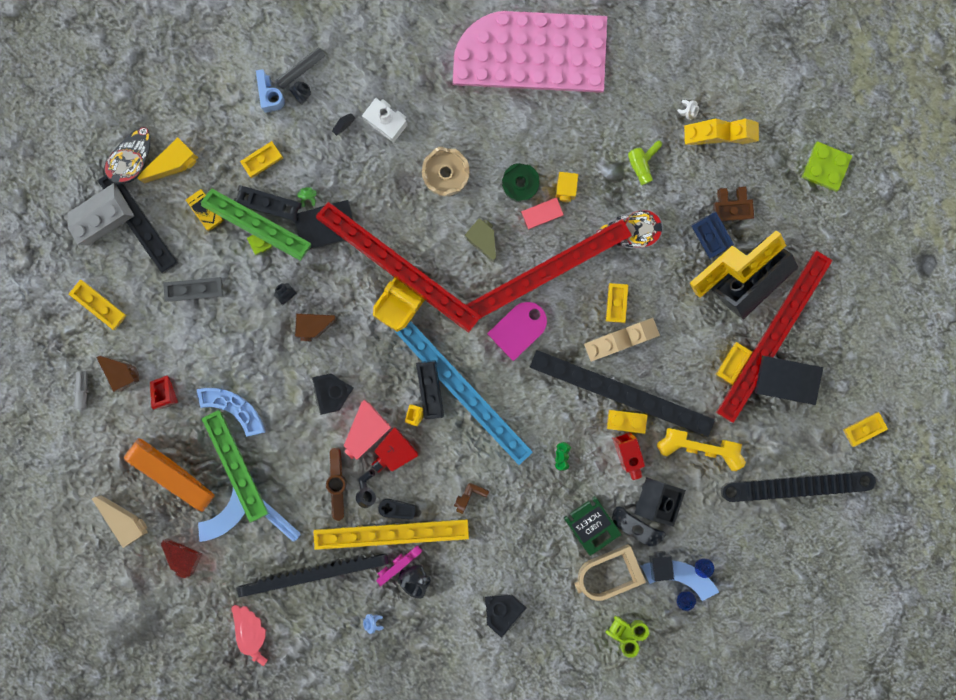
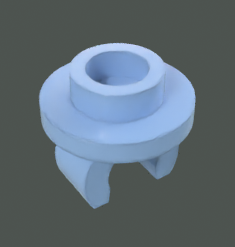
(370, 623)

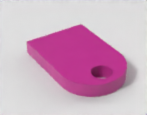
(518, 330)

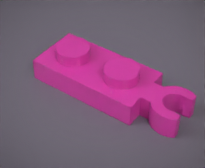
(399, 563)

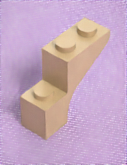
(622, 339)

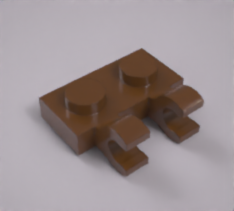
(734, 210)

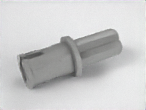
(81, 390)

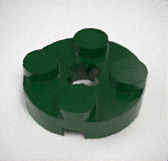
(531, 183)

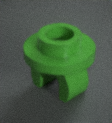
(307, 193)

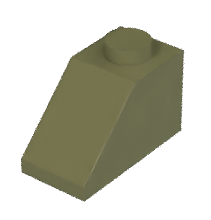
(482, 237)

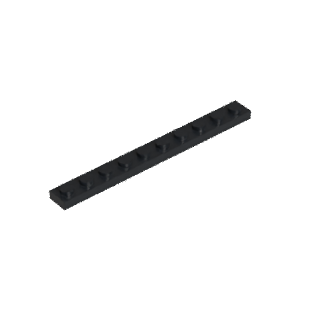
(622, 393)

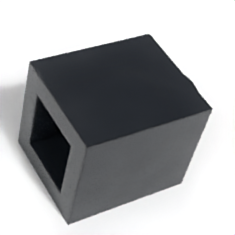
(661, 566)

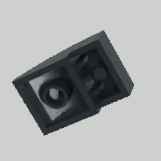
(789, 380)

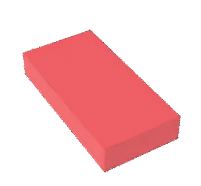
(542, 213)

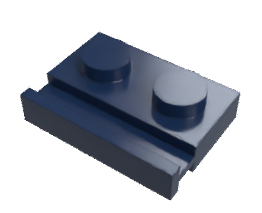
(712, 234)

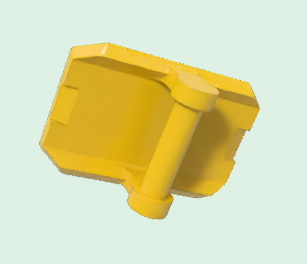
(397, 305)

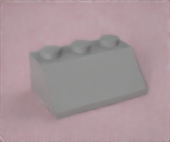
(98, 215)

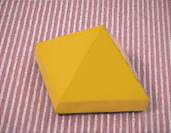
(414, 415)

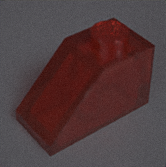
(181, 558)

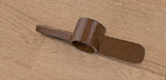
(336, 496)

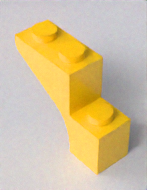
(721, 131)

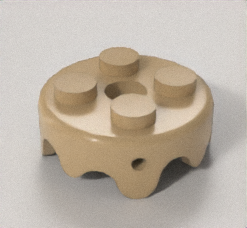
(445, 158)

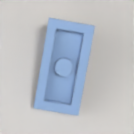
(267, 93)

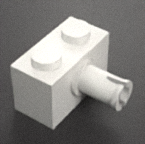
(385, 119)

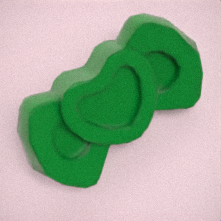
(562, 456)

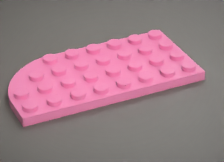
(533, 52)

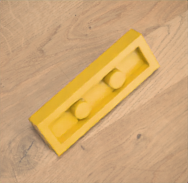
(97, 304)

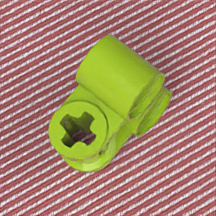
(624, 633)

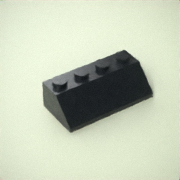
(745, 297)

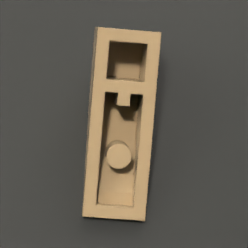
(123, 523)

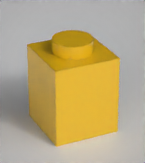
(566, 186)

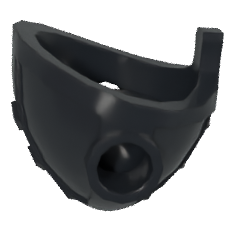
(414, 581)

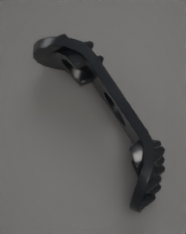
(625, 522)

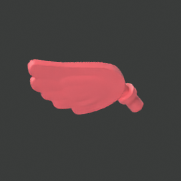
(249, 633)

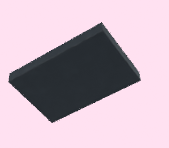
(315, 231)

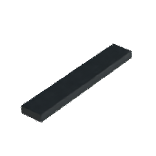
(144, 230)

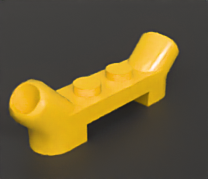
(728, 450)

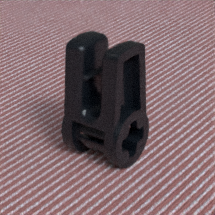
(400, 509)

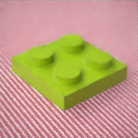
(826, 166)

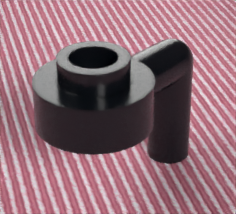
(365, 492)

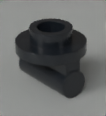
(300, 91)
(284, 293)

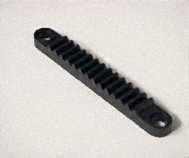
(798, 486)
(312, 574)

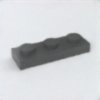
(193, 289)

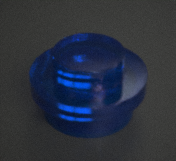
(686, 600)

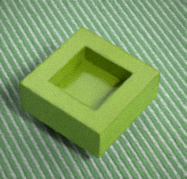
(258, 245)

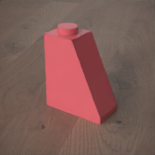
(365, 430)

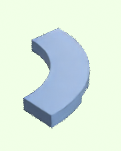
(234, 404)
(223, 521)
(686, 574)

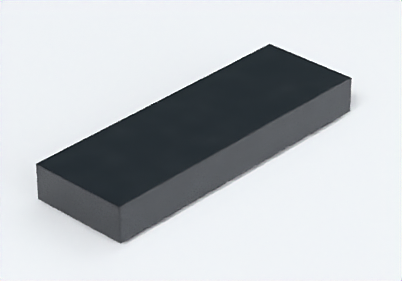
(430, 389)

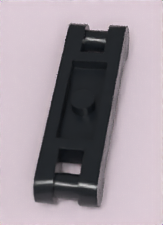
(268, 203)

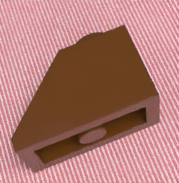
(312, 325)
(118, 373)

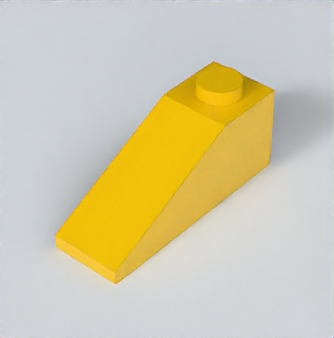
(172, 160)

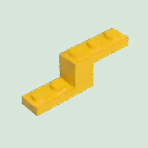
(738, 264)

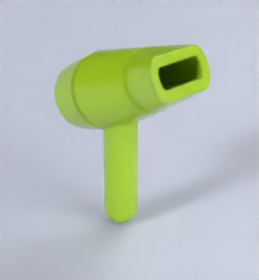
(639, 162)

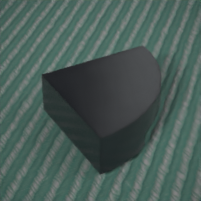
(343, 123)

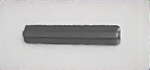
(300, 68)

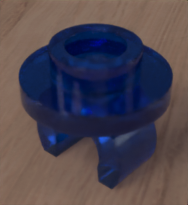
(704, 568)

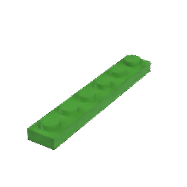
(256, 224)
(235, 466)

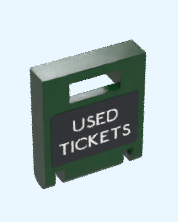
(590, 523)

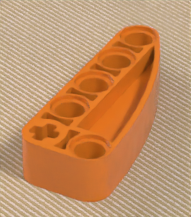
(168, 474)

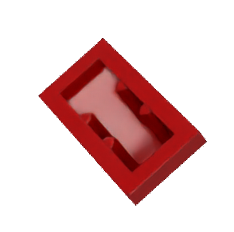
(162, 393)

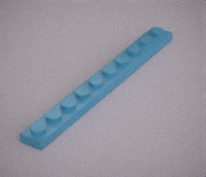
(466, 394)

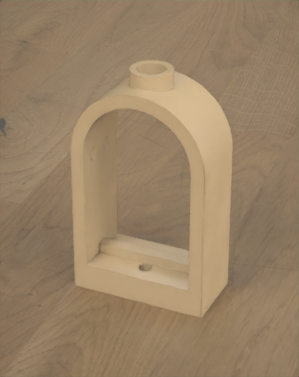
(631, 563)

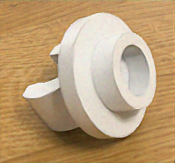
(691, 110)

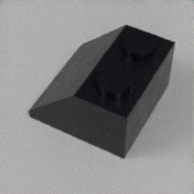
(659, 502)

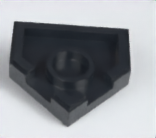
(330, 393)
(503, 612)

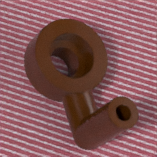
(461, 502)

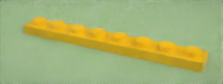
(391, 534)

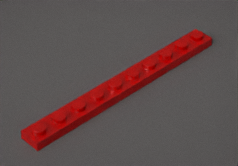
(398, 267)
(550, 269)
(774, 335)

